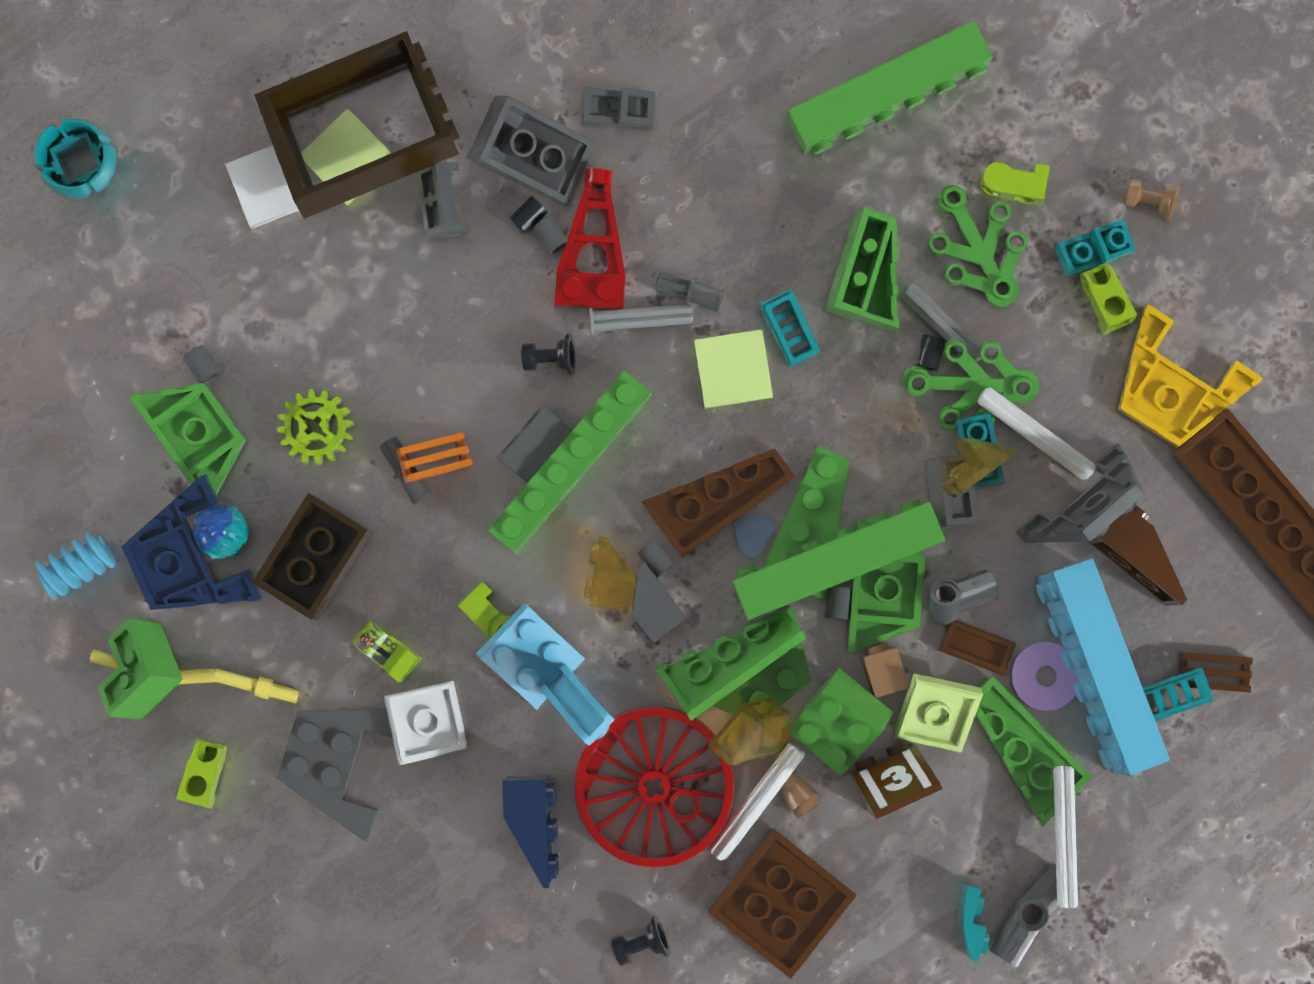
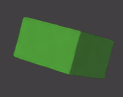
(144, 670)

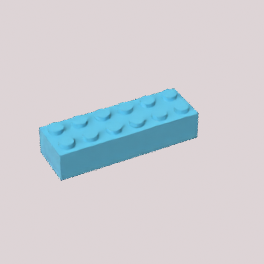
(1103, 668)

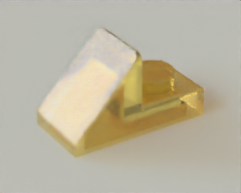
(979, 459)

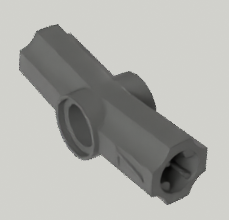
(1016, 933)

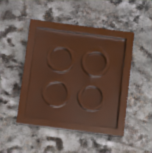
(782, 903)

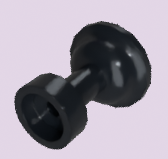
(563, 354)
(654, 938)

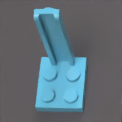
(540, 667)

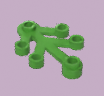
(980, 251)
(974, 383)

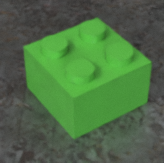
(840, 721)

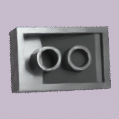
(531, 149)

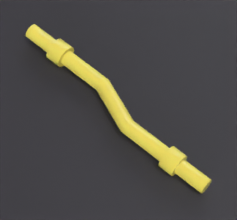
(261, 687)

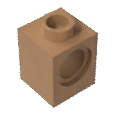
(884, 670)

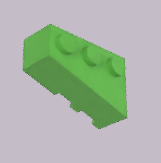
(866, 272)

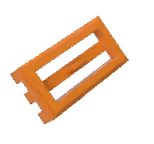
(461, 450)

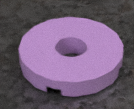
(1024, 679)

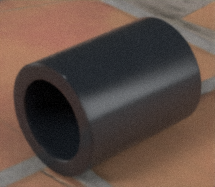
(528, 215)
(930, 352)

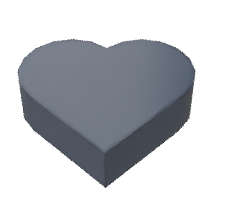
(752, 534)

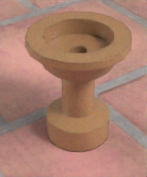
(1165, 201)

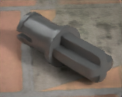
(689, 290)
(416, 490)

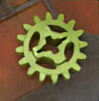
(324, 414)

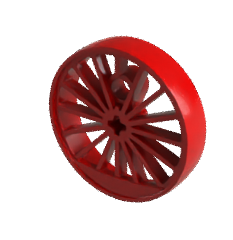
(594, 756)

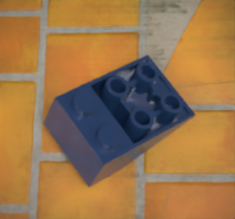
(529, 818)

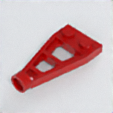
(585, 289)

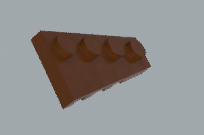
(709, 504)

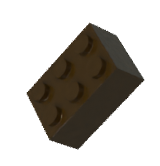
(312, 557)

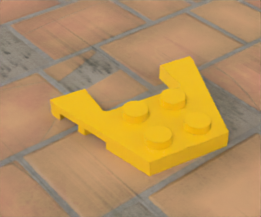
(1169, 397)

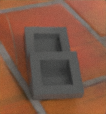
(618, 108)

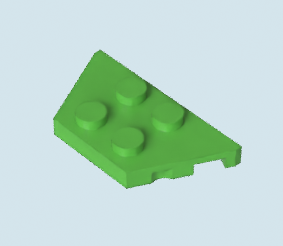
(193, 430)
(885, 601)
(776, 681)

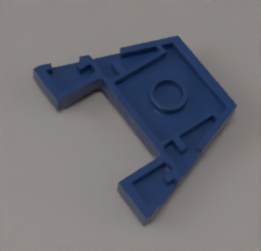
(172, 565)

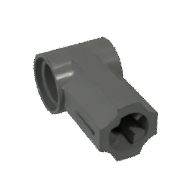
(962, 595)

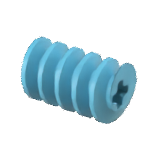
(75, 565)

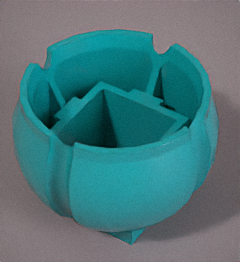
(65, 140)

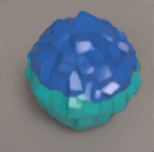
(220, 531)

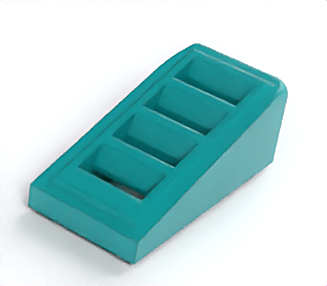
(800, 322)
(1177, 707)

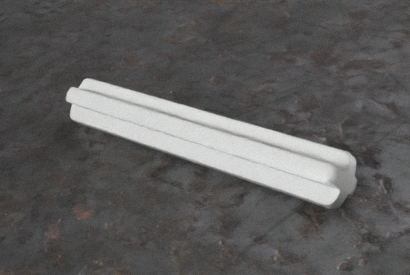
(1036, 433)
(757, 801)
(1065, 837)

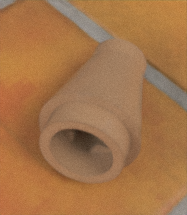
(798, 796)

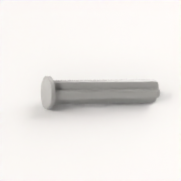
(640, 317)
(940, 320)

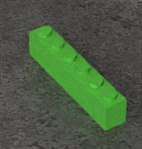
(889, 88)
(570, 462)
(838, 560)

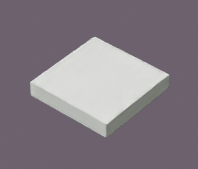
(261, 187)
(426, 722)

